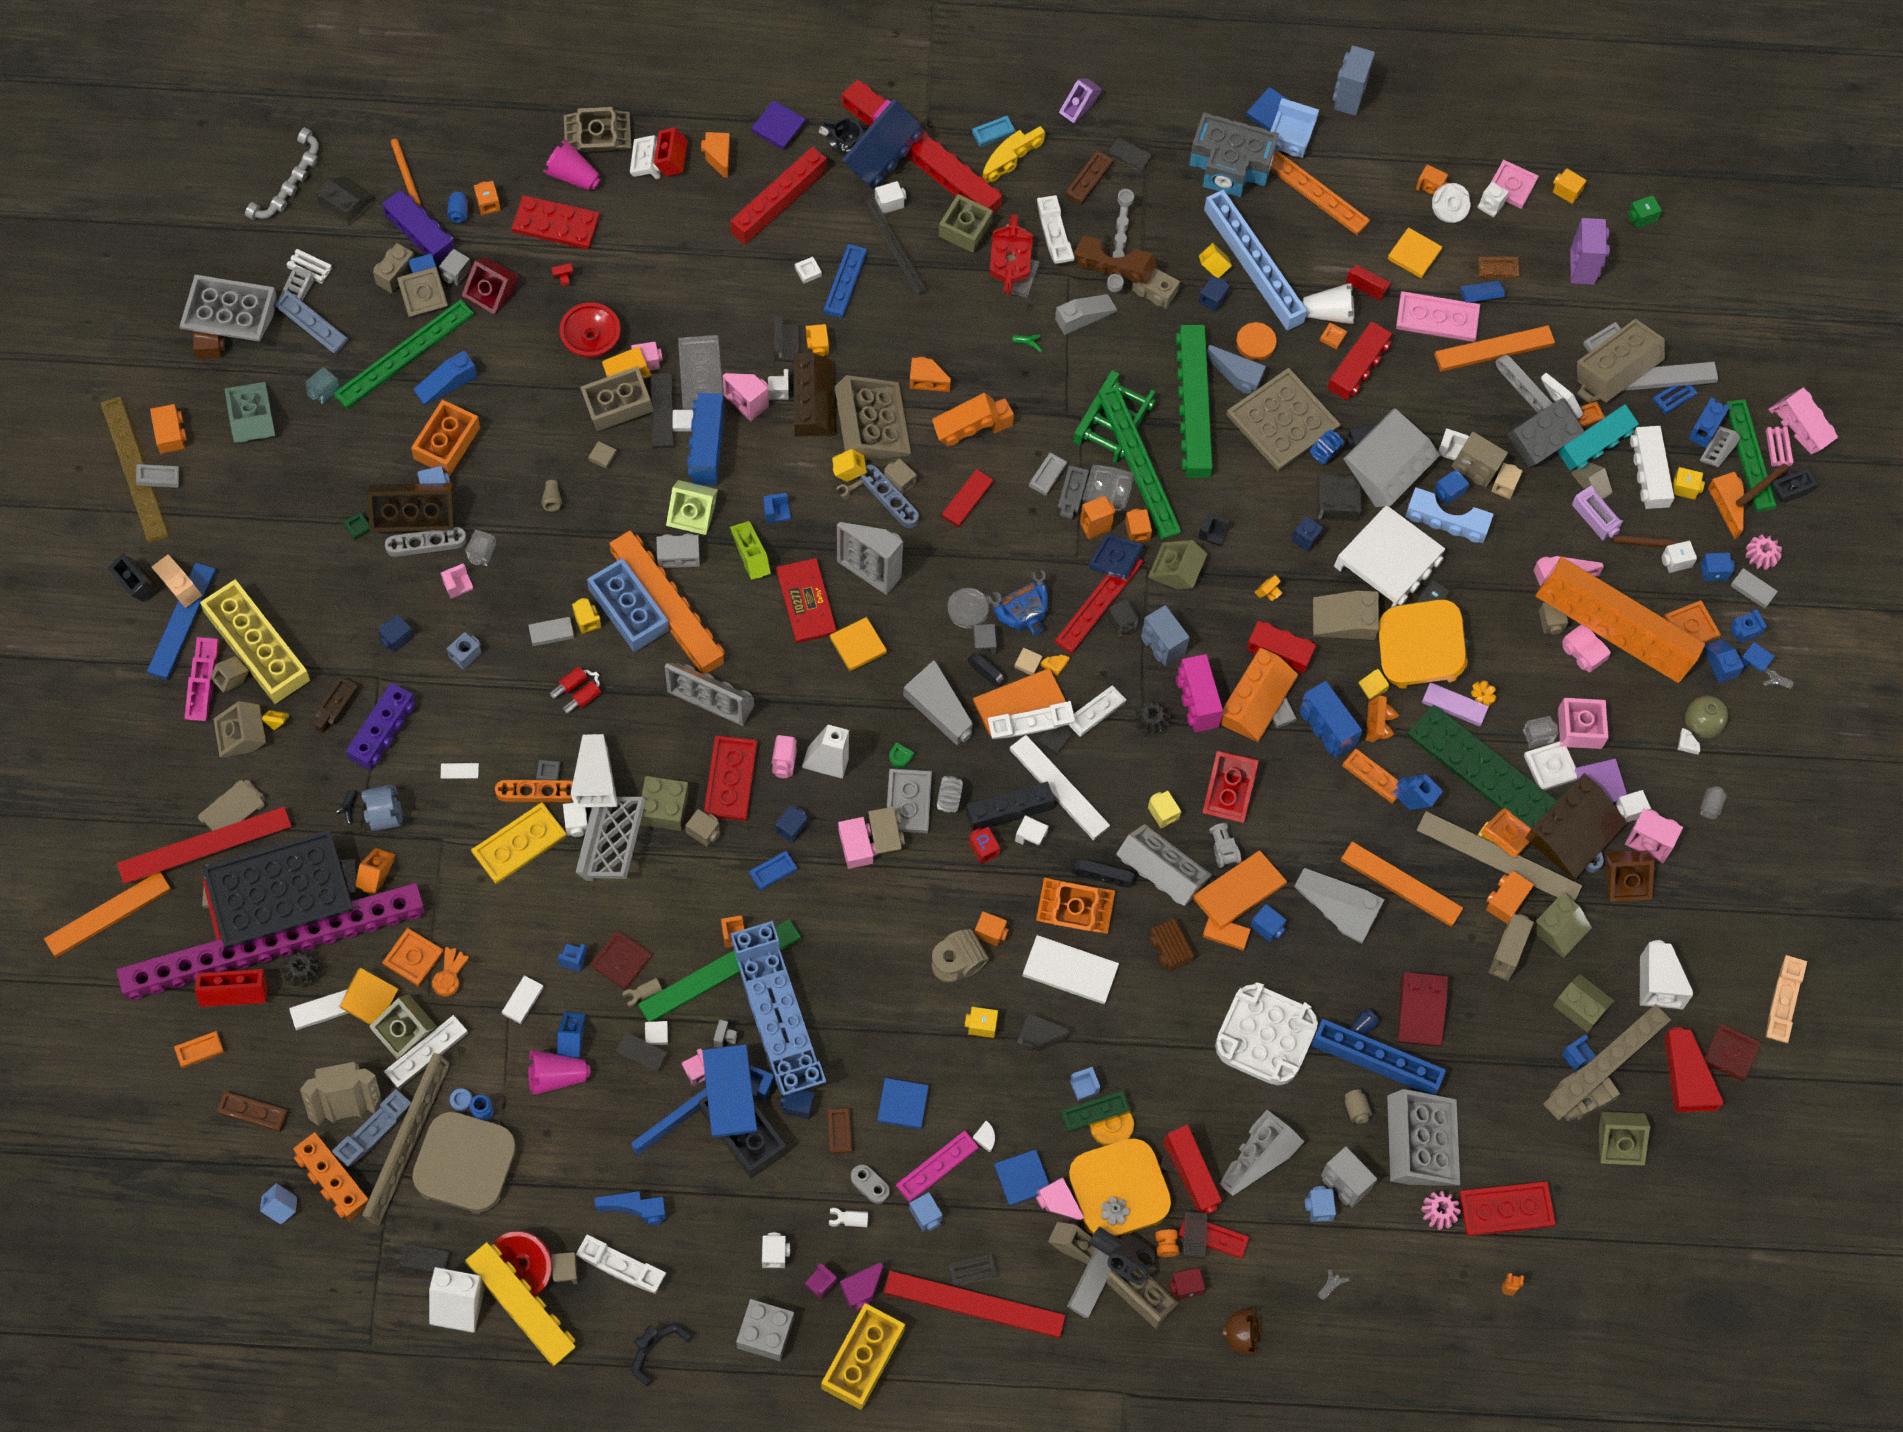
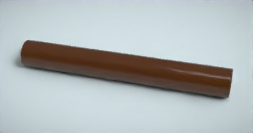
(1643, 541)

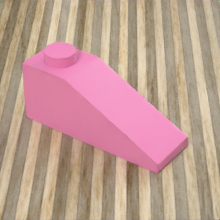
(1546, 564)

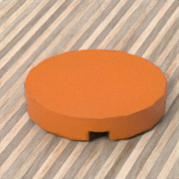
(1256, 341)

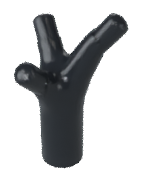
(346, 805)

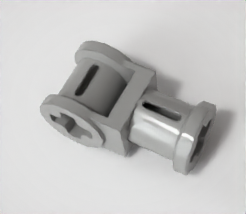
(1225, 848)

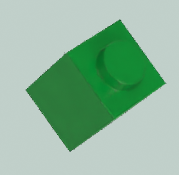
(1644, 211)

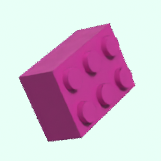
(1199, 693)

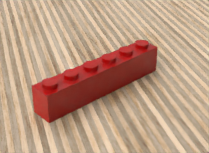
(778, 195)

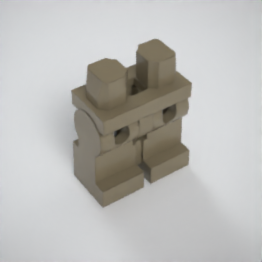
(1598, 1098)

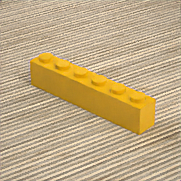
(520, 1304)

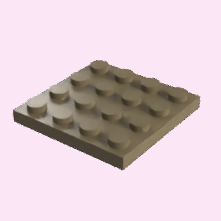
(1282, 419)

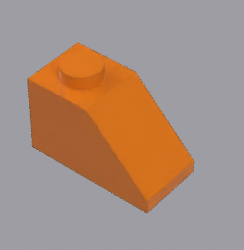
(717, 151)
(928, 376)
(374, 870)

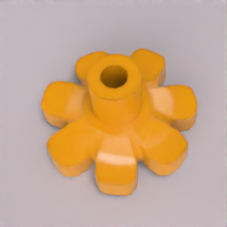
(1483, 693)

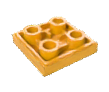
(1414, 252)
(858, 644)
(367, 996)

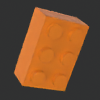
(445, 437)

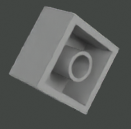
(1348, 1177)
(765, 1330)

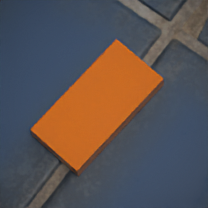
(1230, 935)
(199, 1049)

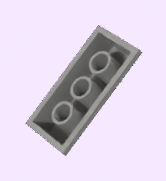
(1163, 864)

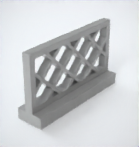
(596, 836)

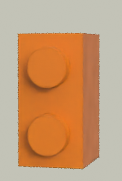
(167, 428)
(1097, 517)
(1509, 896)

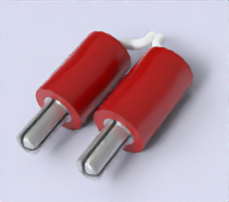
(582, 696)

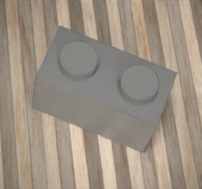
(678, 551)

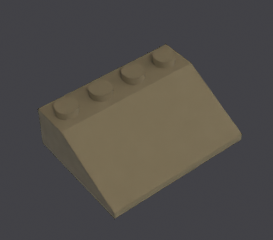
(872, 417)

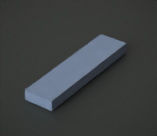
(311, 322)

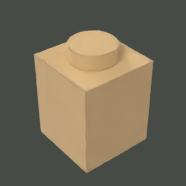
(1506, 480)

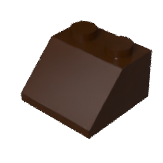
(1629, 875)

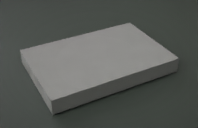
(910, 795)

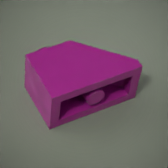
(861, 1286)

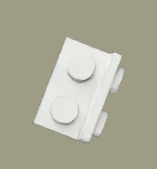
(643, 157)

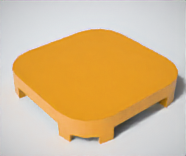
(1422, 643)
(1124, 1172)

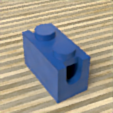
(1708, 422)
(1417, 791)

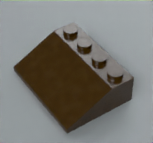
(1577, 827)

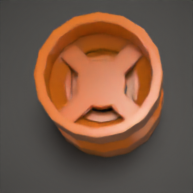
(1167, 1243)

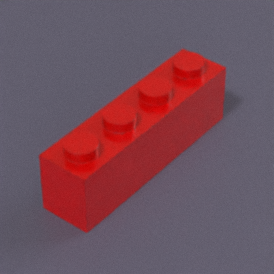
(1359, 361)

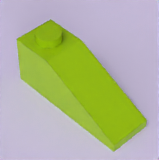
(750, 550)

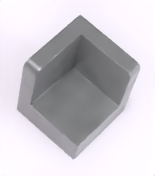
(985, 637)

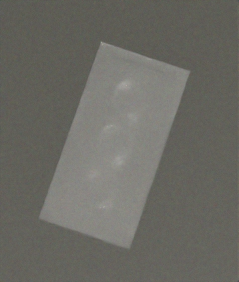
(699, 367)

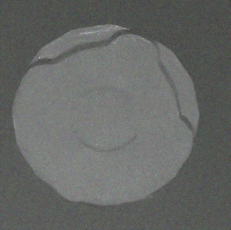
(967, 607)

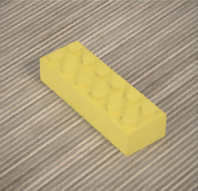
(255, 641)

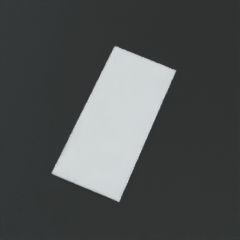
(459, 770)

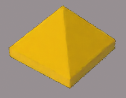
(275, 719)

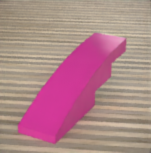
(200, 683)

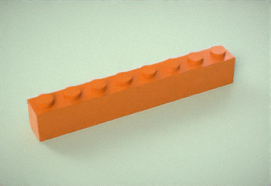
(682, 622)

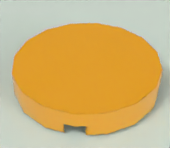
(1113, 1130)

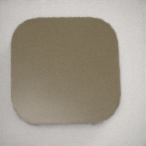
(464, 1162)

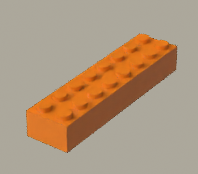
(1620, 620)

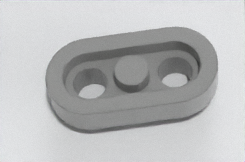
(869, 1183)

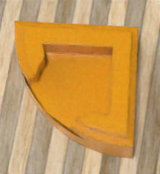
(1055, 663)

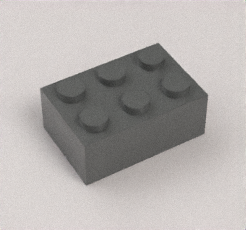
(1545, 432)

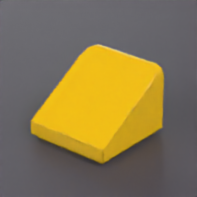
(1374, 684)

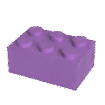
(1589, 251)

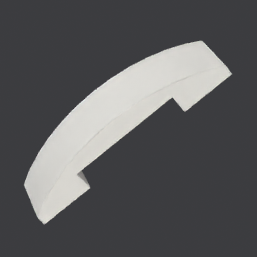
(1054, 230)
(1032, 721)
(620, 1265)

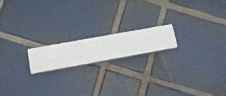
(1061, 788)

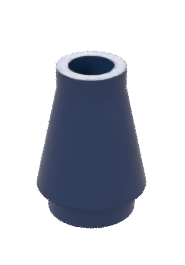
(1364, 1022)

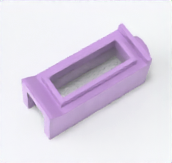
(1597, 513)

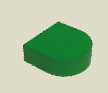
(900, 756)

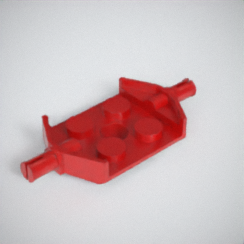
(1011, 241)

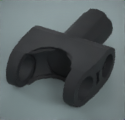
(1123, 1253)

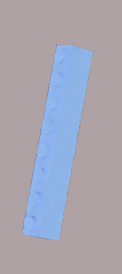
(1255, 260)

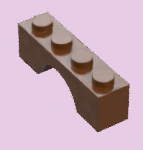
(1136, 266)

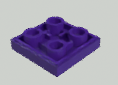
(778, 125)

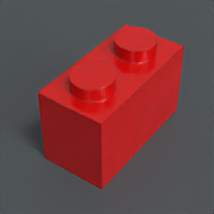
(670, 151)

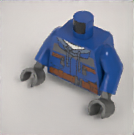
(1023, 607)

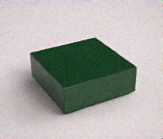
(357, 526)

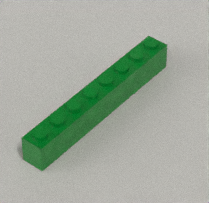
(1194, 401)

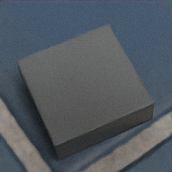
(548, 770)

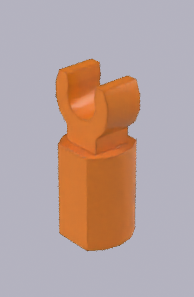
(1512, 1284)

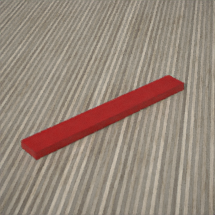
(203, 845)
(974, 1304)

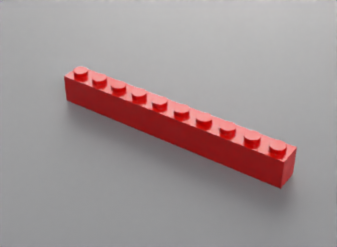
(927, 153)

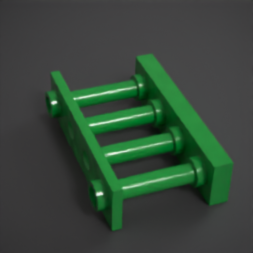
(1094, 416)

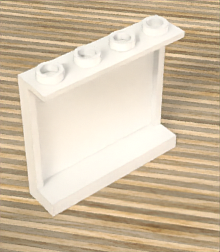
(1391, 556)

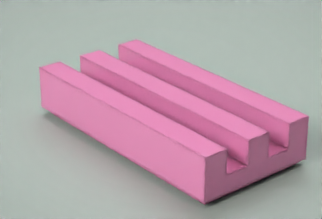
(1777, 431)

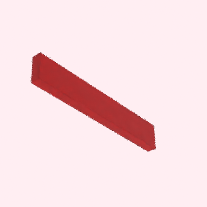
(1093, 610)

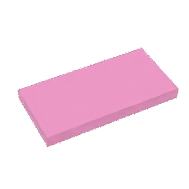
(1438, 316)

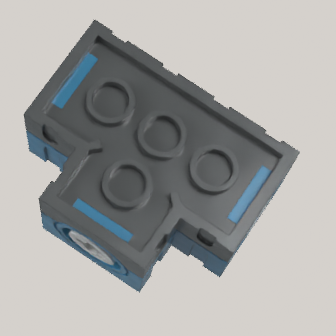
(1232, 153)

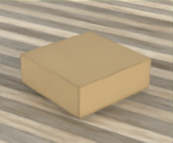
(1028, 661)

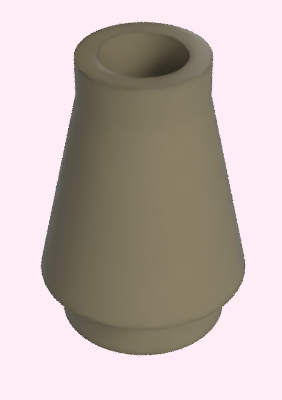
(551, 497)

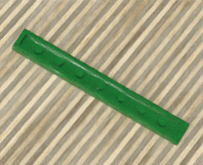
(403, 354)
(1139, 463)
(705, 979)

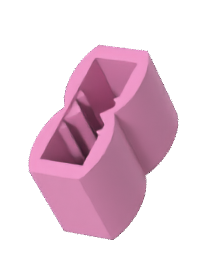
(1585, 648)
(784, 756)

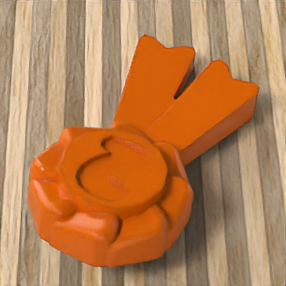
(446, 982)

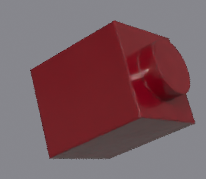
(1187, 1284)

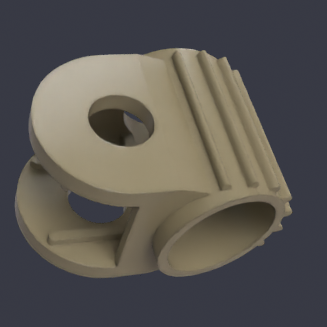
(964, 951)

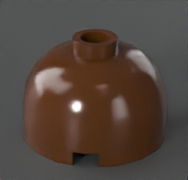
(1243, 1331)

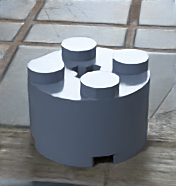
(382, 808)

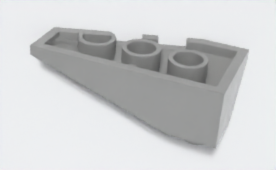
(1344, 904)
(1266, 1148)

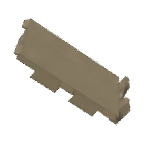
(233, 806)

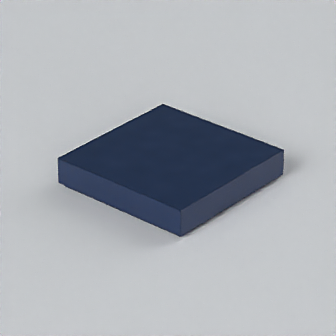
(1116, 556)

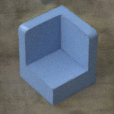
(1085, 1084)
(278, 1204)

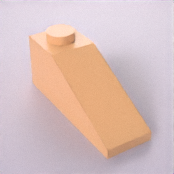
(176, 581)

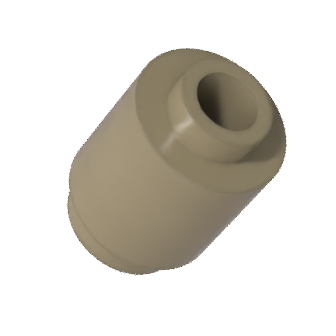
(1357, 1106)

